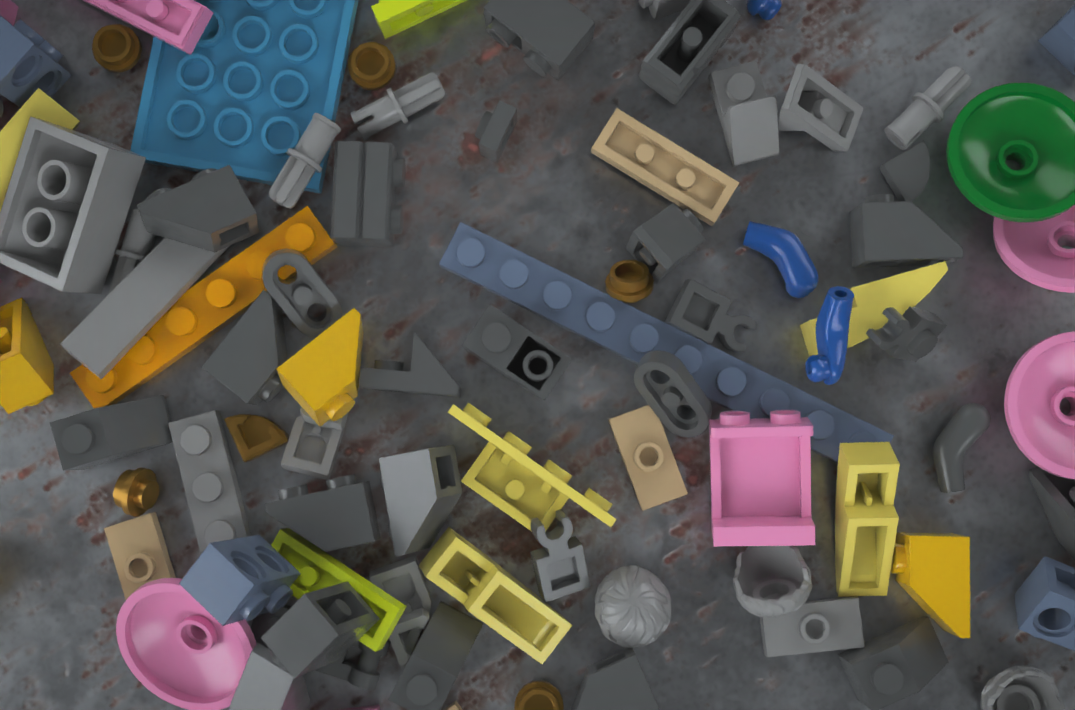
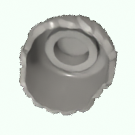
(772, 580)
(632, 606)
(1021, 689)

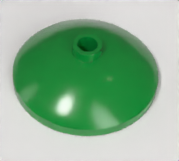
(1019, 125)

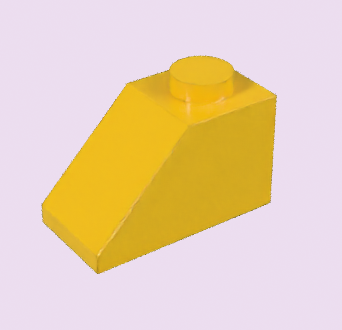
(24, 359)
(327, 370)
(936, 576)

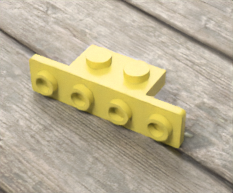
(517, 482)

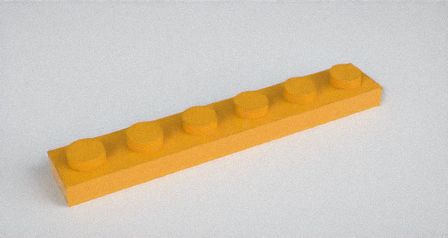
(205, 309)

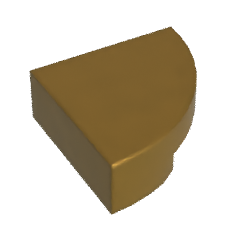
(255, 435)

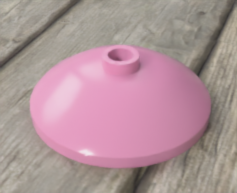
(1036, 251)
(1033, 404)
(181, 647)

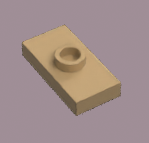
(647, 457)
(139, 552)

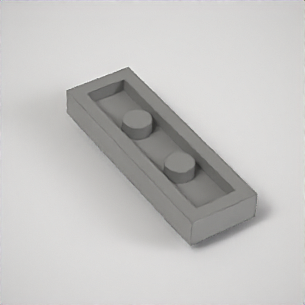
(209, 478)

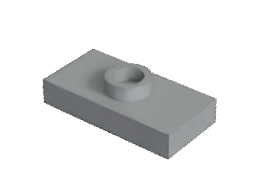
(814, 628)

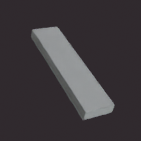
(137, 304)

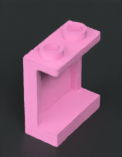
(761, 479)

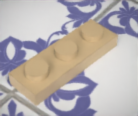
(664, 167)

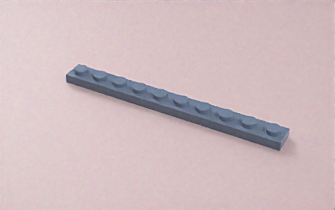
(635, 333)

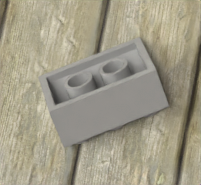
(66, 207)

